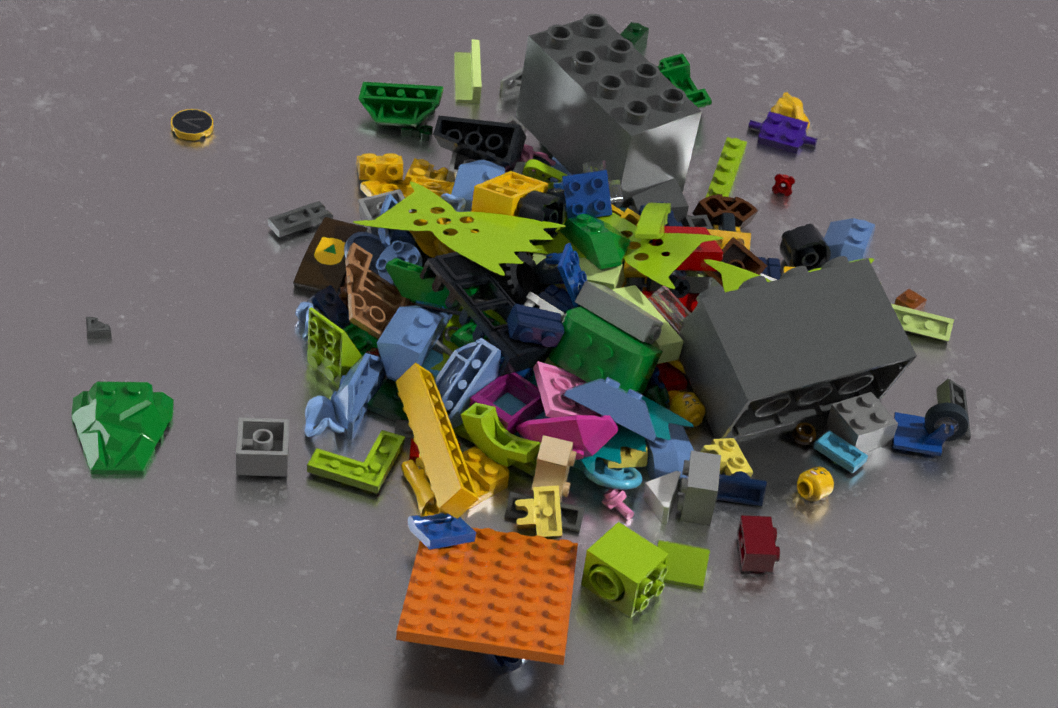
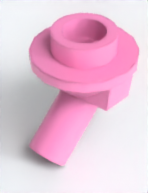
(615, 498)

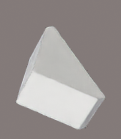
(661, 494)

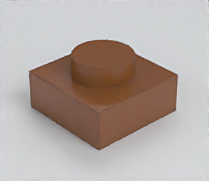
(911, 300)

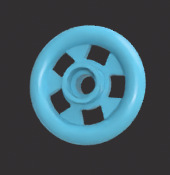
(614, 477)

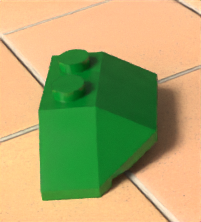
(399, 102)
(596, 240)
(411, 286)

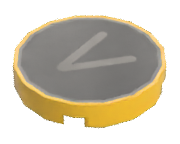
(192, 124)

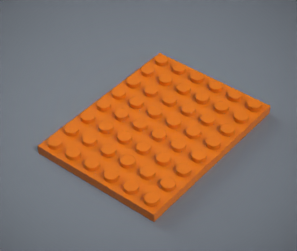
(493, 596)

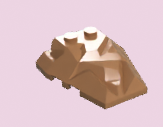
(370, 297)

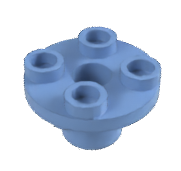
(400, 250)

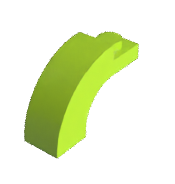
(493, 439)

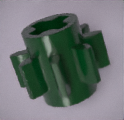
(657, 394)

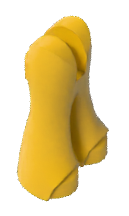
(421, 485)

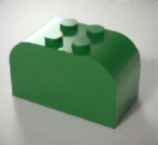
(599, 349)

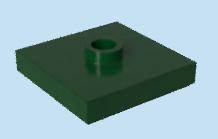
(387, 402)

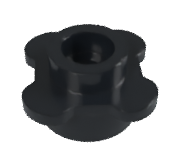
(638, 281)

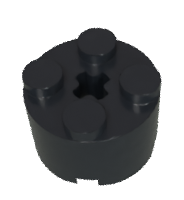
(542, 207)
(804, 247)

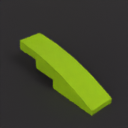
(653, 220)

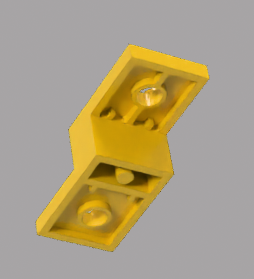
(501, 195)

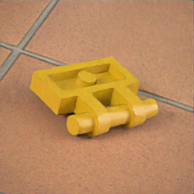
(424, 169)

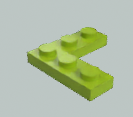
(364, 475)

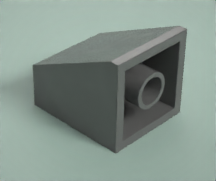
(667, 193)

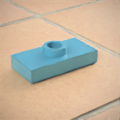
(840, 451)

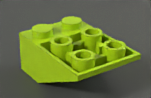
(329, 347)

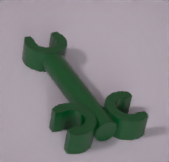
(422, 131)

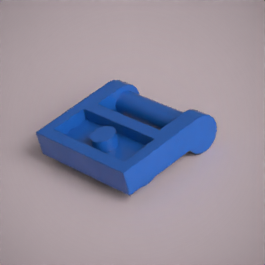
(440, 530)

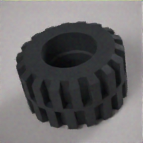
(519, 278)

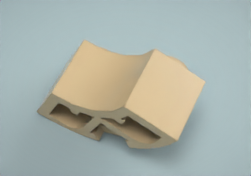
(553, 464)

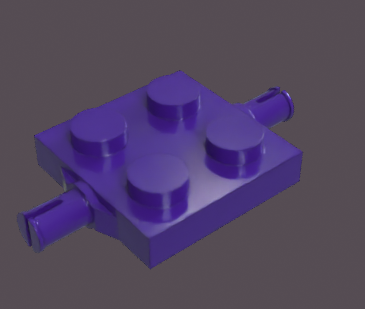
(782, 132)

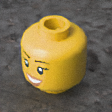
(688, 407)
(815, 484)

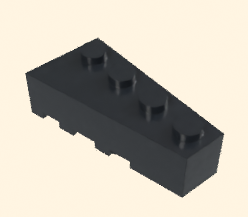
(481, 139)

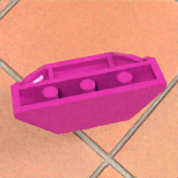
(585, 431)

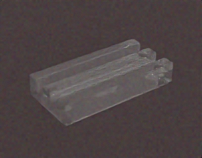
(669, 307)

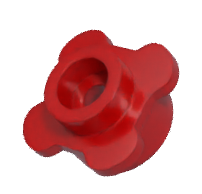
(787, 180)

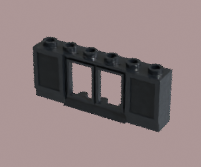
(459, 273)

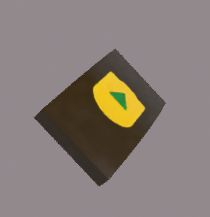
(325, 256)

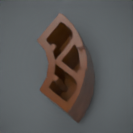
(717, 204)

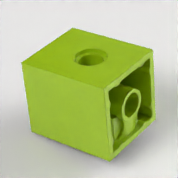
(625, 569)

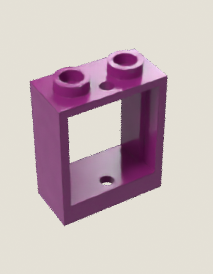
(516, 386)

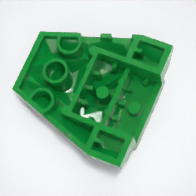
(677, 71)
(121, 425)

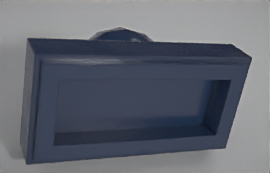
(741, 489)

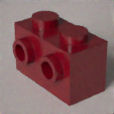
(757, 543)

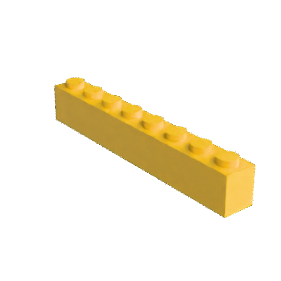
(436, 442)

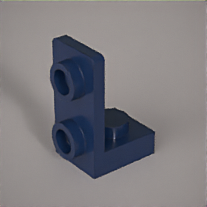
(332, 306)

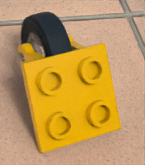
(728, 230)

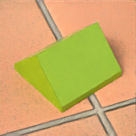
(685, 564)

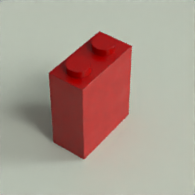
(704, 251)

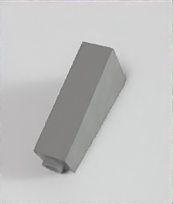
(619, 312)

